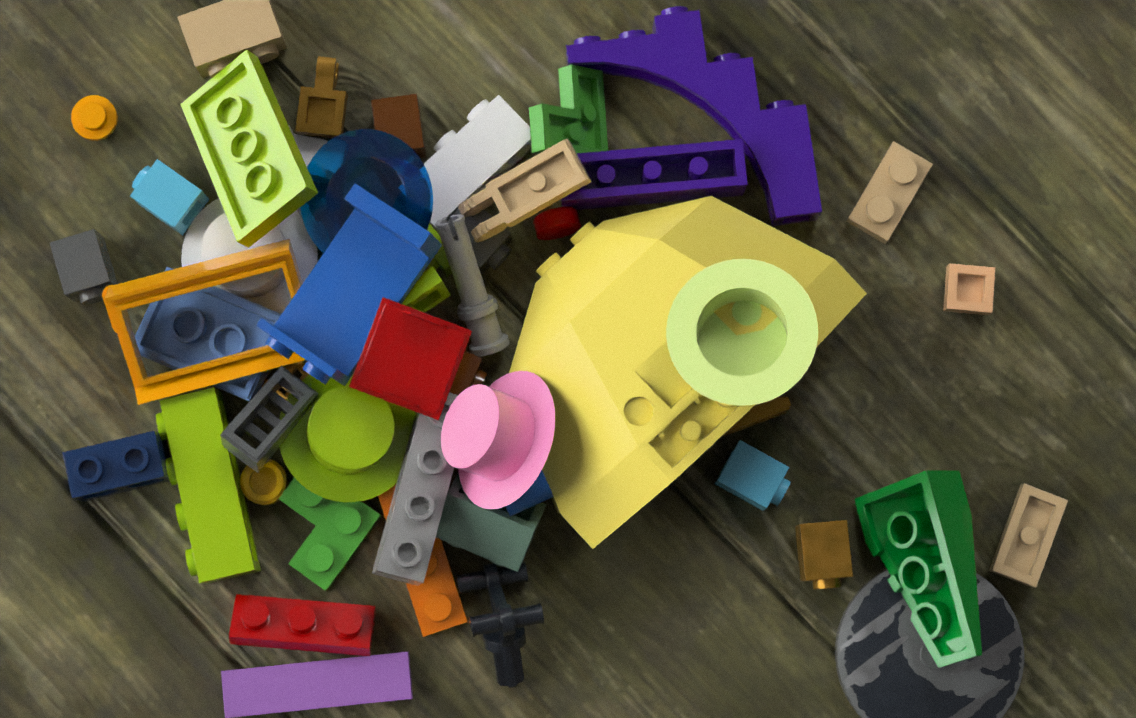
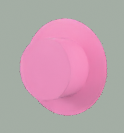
(499, 437)

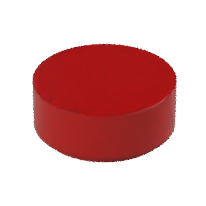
(556, 223)

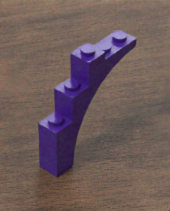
(726, 90)

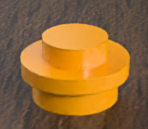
(94, 118)

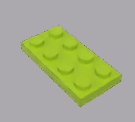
(248, 149)

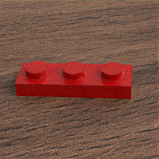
(302, 625)

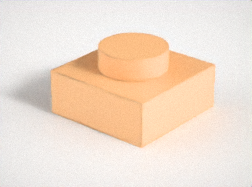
(969, 289)

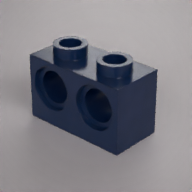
(116, 466)

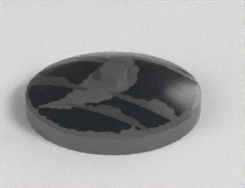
(893, 675)

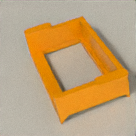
(186, 280)

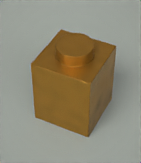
(824, 553)

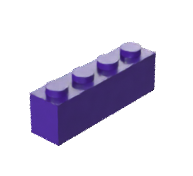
(661, 174)

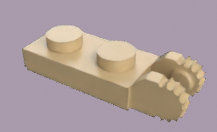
(527, 189)

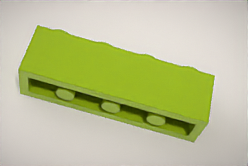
(208, 486)

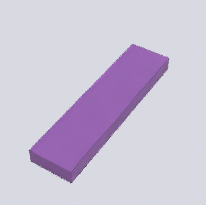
(317, 684)

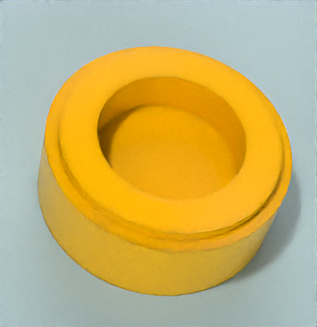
(266, 485)

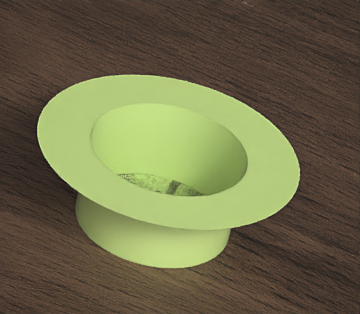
(748, 365)

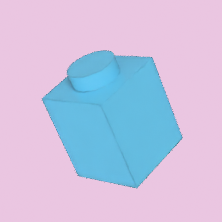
(168, 196)
(754, 476)

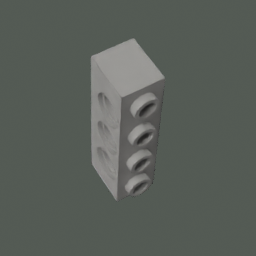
(416, 503)

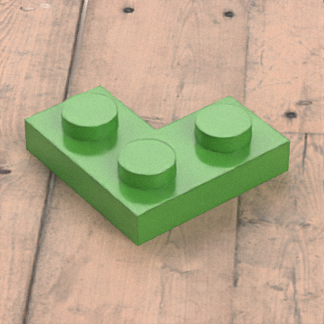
(578, 119)
(336, 536)

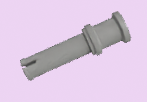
(476, 306)

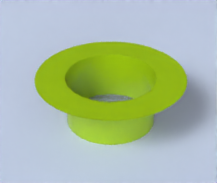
(347, 443)

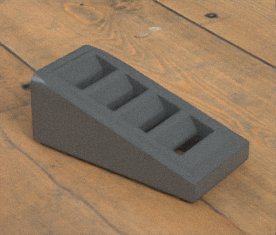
(255, 408)

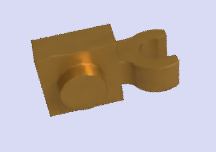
(322, 107)

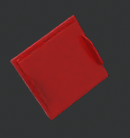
(410, 358)

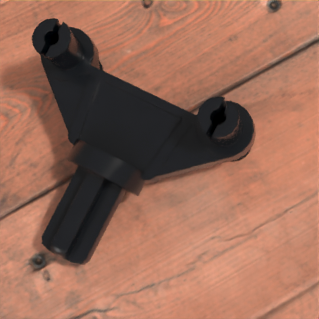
(504, 628)

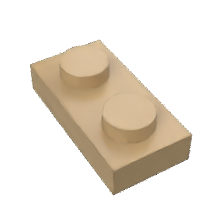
(889, 192)
(1028, 535)

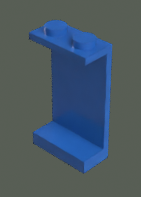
(334, 309)

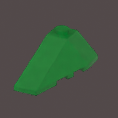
(927, 546)

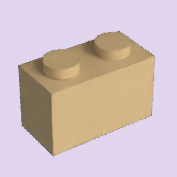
(229, 28)

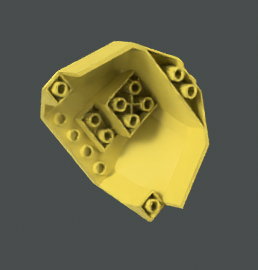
(603, 350)

